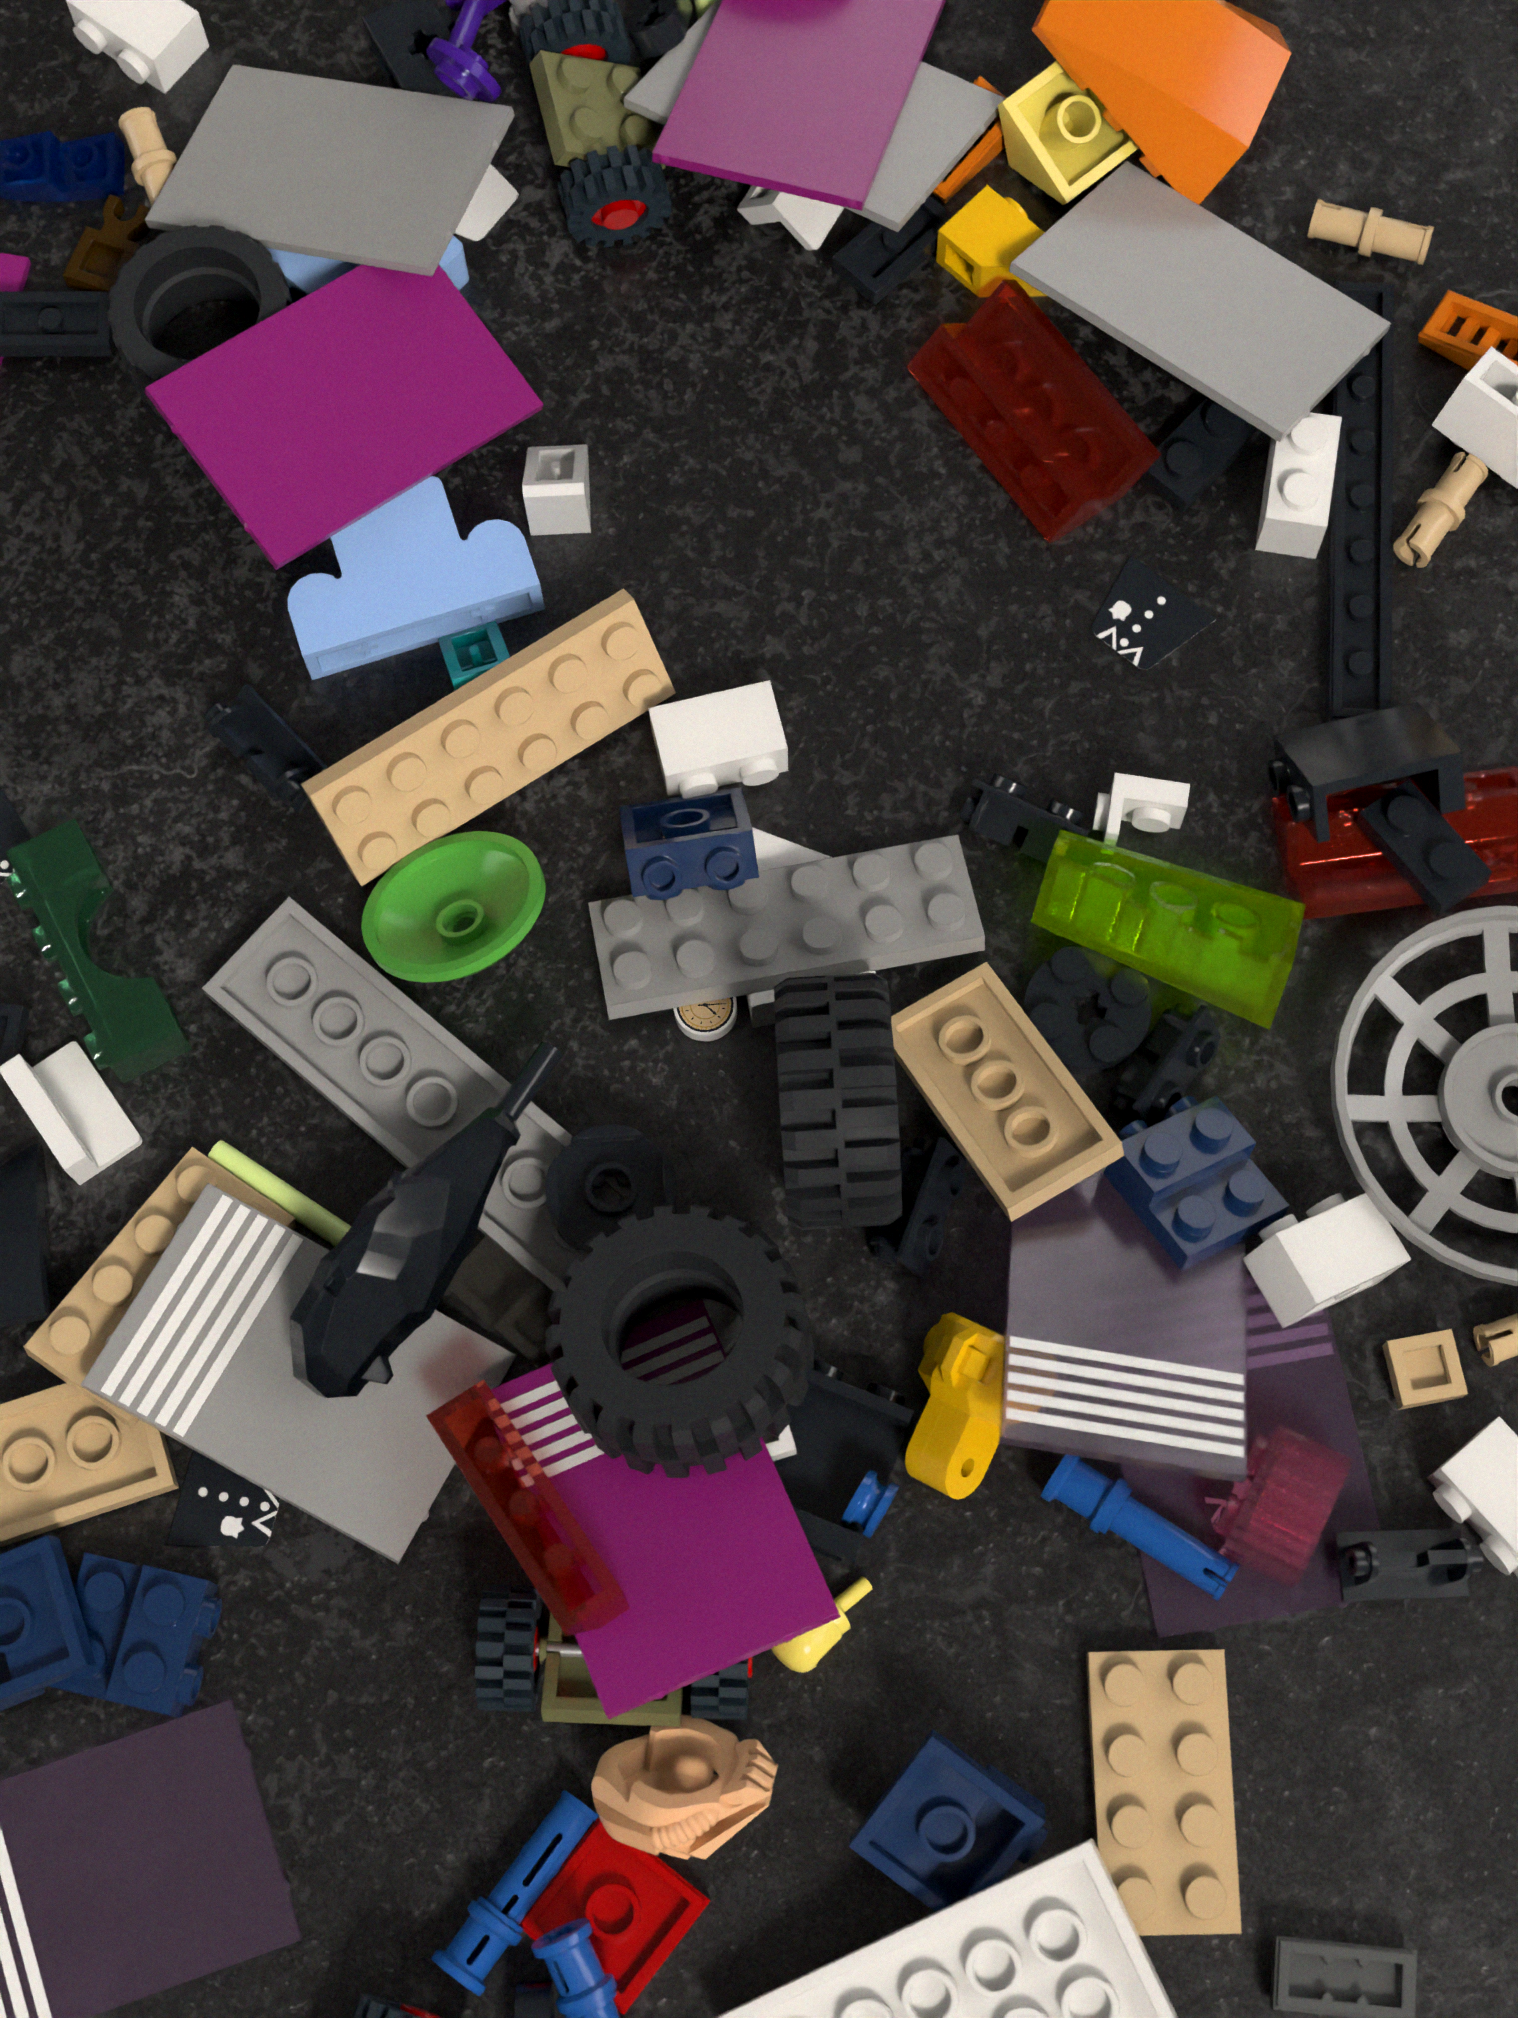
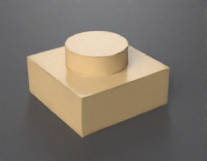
(1424, 1369)

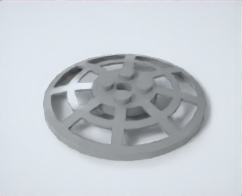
(1467, 1091)

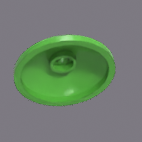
(453, 907)

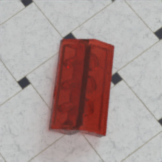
(1033, 411)
(1356, 877)
(471, 1439)

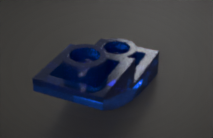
(52, 171)

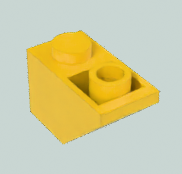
(984, 241)

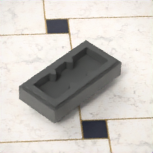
(1342, 1979)

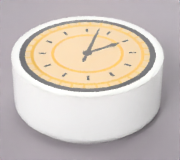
(708, 1019)

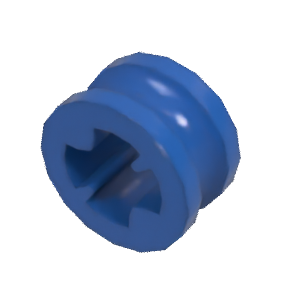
(870, 1503)

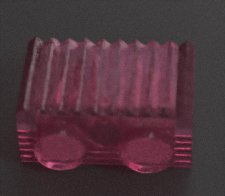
(1282, 1505)

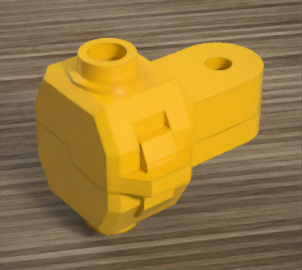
(963, 1411)

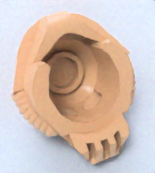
(664, 1789)

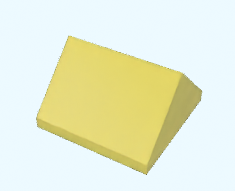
(1059, 135)

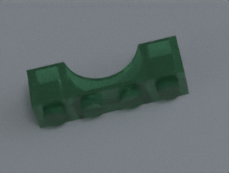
(66, 888)

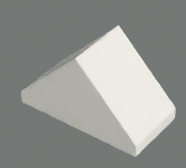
(557, 490)

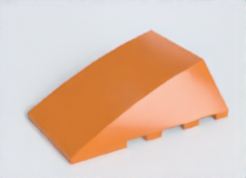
(1173, 75)

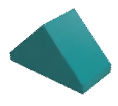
(472, 652)

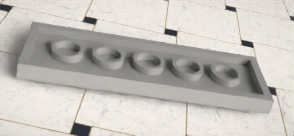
(788, 923)

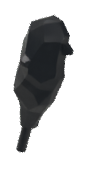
(404, 1249)

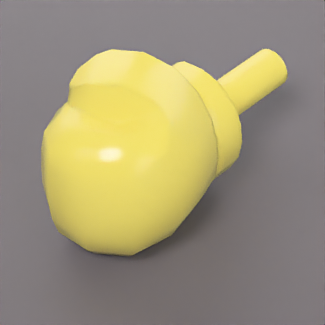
(807, 1649)

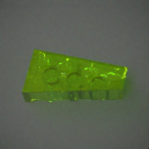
(1173, 923)

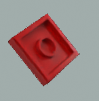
(632, 1902)

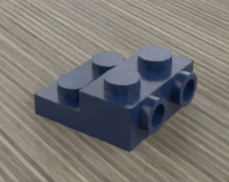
(688, 844)
(1194, 1181)
(39, 1622)
(143, 1634)
(949, 1825)

